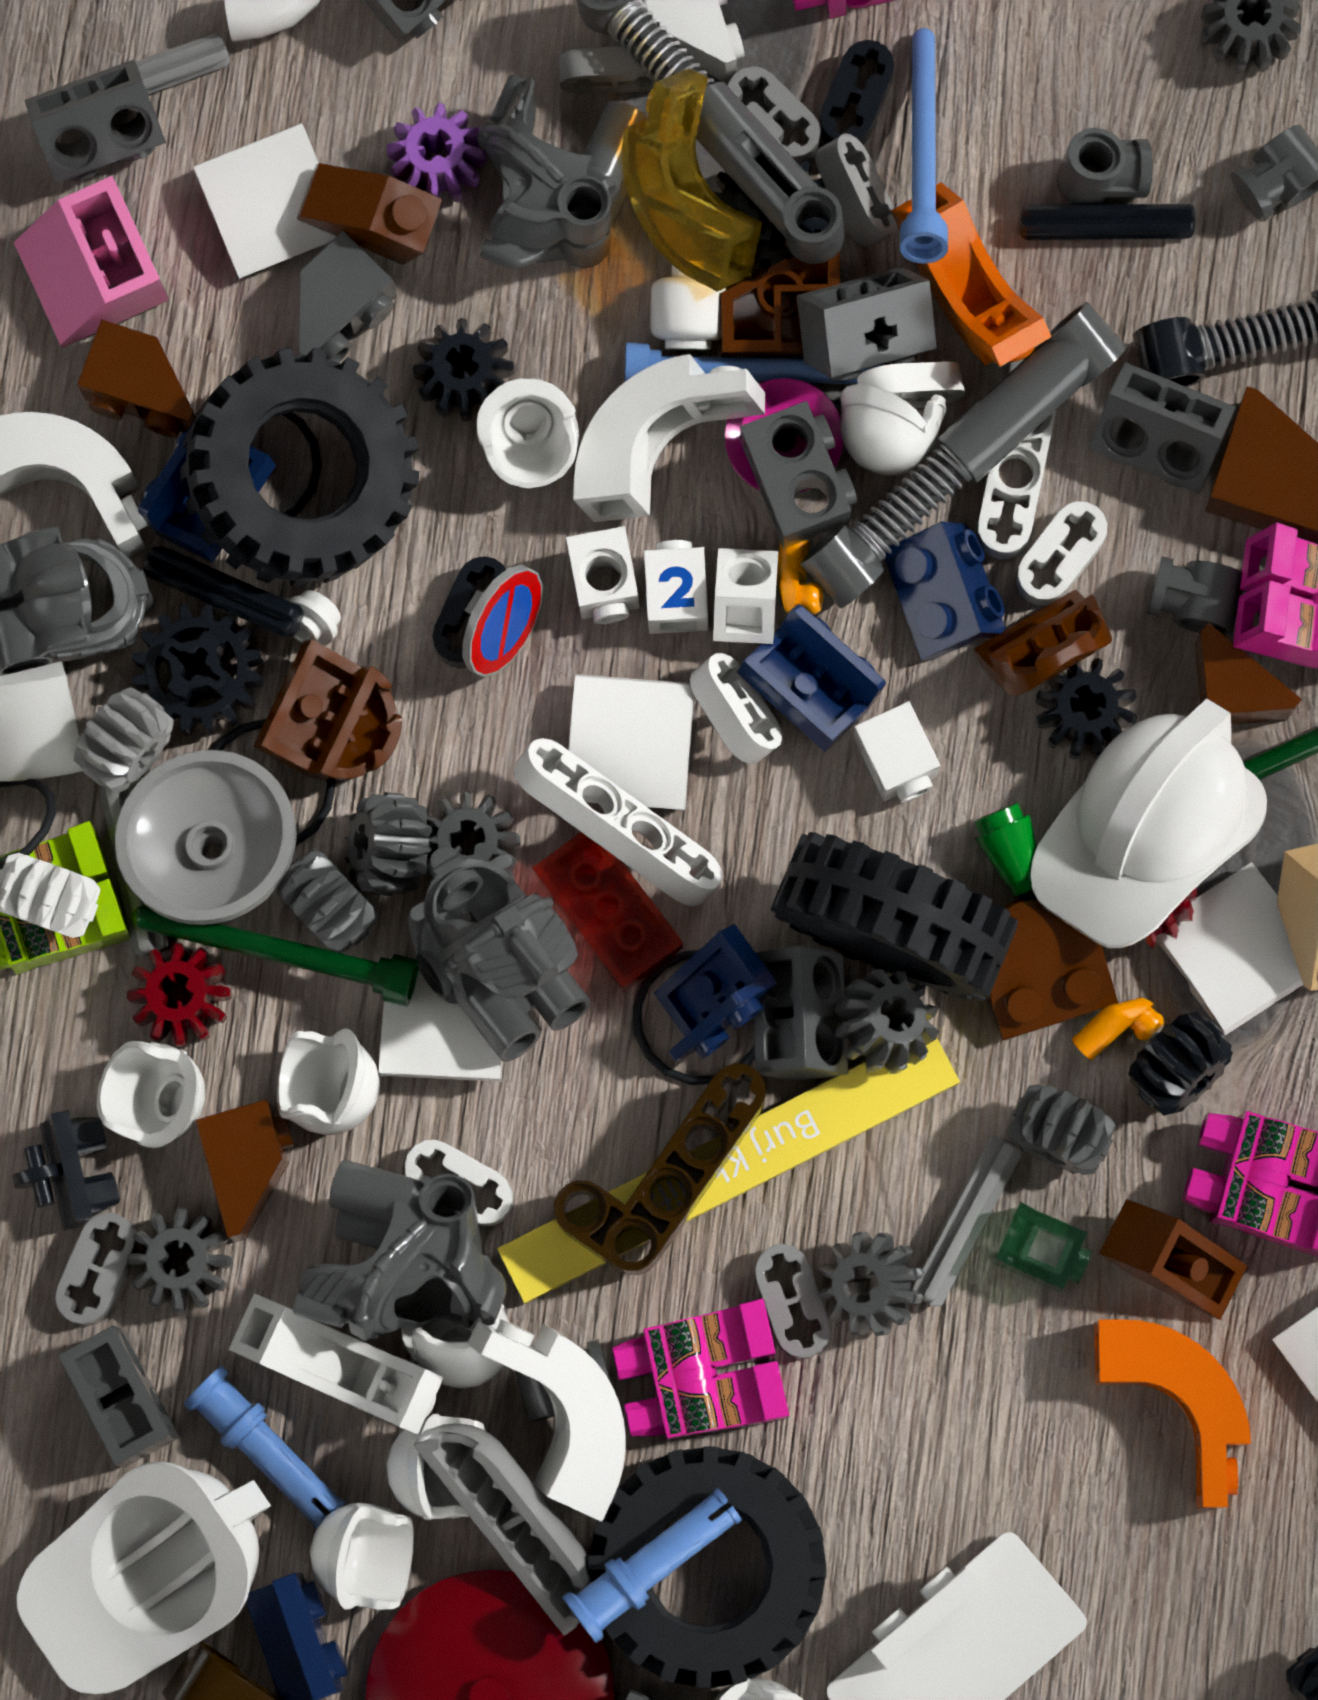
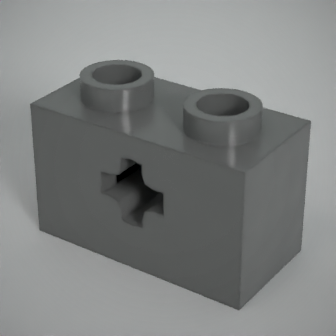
(866, 323)

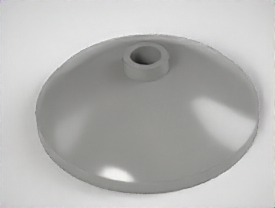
(185, 810)

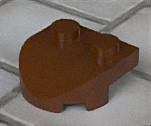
(1045, 643)
(331, 717)
(1047, 973)

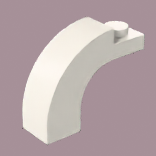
(639, 421)
(64, 450)
(336, 1364)
(589, 1423)

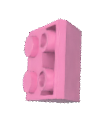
(89, 262)

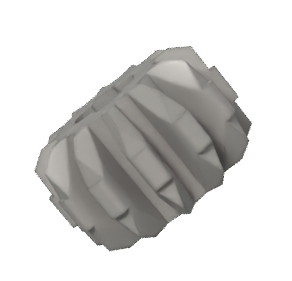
(123, 740)

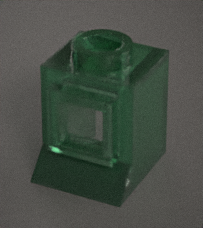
(1043, 1249)

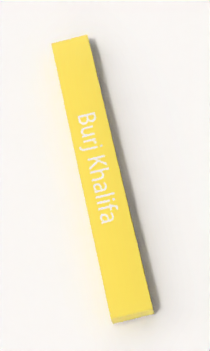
(772, 1147)

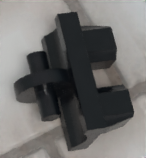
(64, 1144)

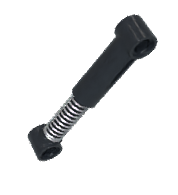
(1185, 351)

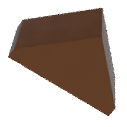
(1239, 682)

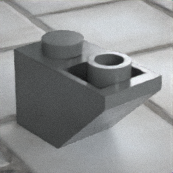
(341, 296)

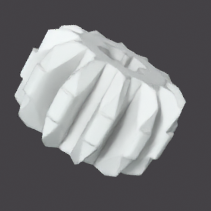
(47, 895)

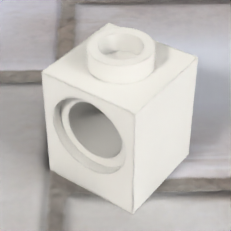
(599, 550)
(745, 596)
(897, 753)

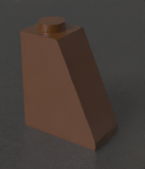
(1267, 470)

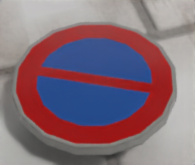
(501, 620)

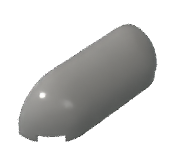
(510, 1514)

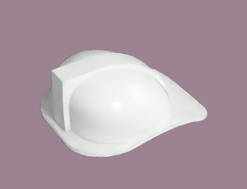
(1148, 826)
(142, 1575)

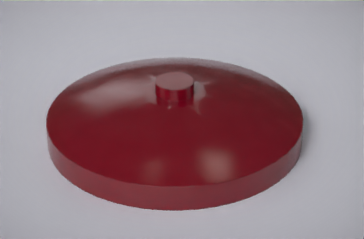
(485, 1641)

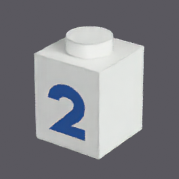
(676, 588)

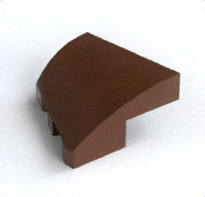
(763, 313)

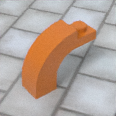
(974, 293)
(1187, 1373)

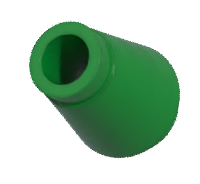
(1009, 845)

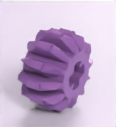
(433, 135)

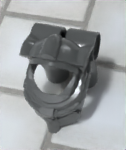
(553, 198)
(50, 605)
(500, 961)
(425, 1258)

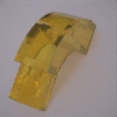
(671, 195)

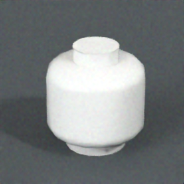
(685, 312)

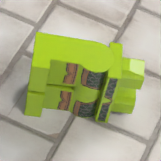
(32, 946)

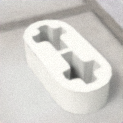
(917, 381)
(1072, 561)
(735, 709)
(467, 1168)

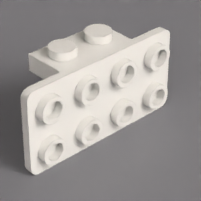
(971, 1635)

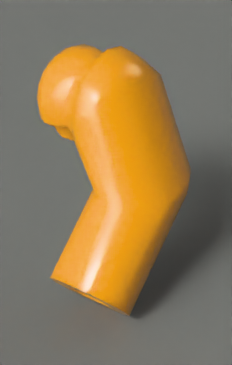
(792, 580)
(1113, 1021)

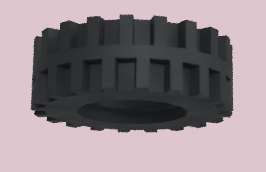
(238, 514)
(894, 915)
(791, 1549)

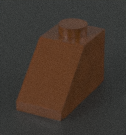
(371, 210)
(245, 1161)
(1173, 1258)

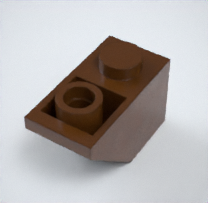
(134, 377)

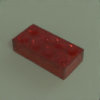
(608, 910)

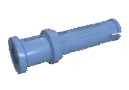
(244, 1427)
(626, 1582)

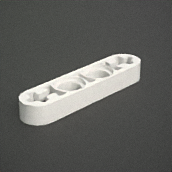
(1034, 452)
(549, 767)

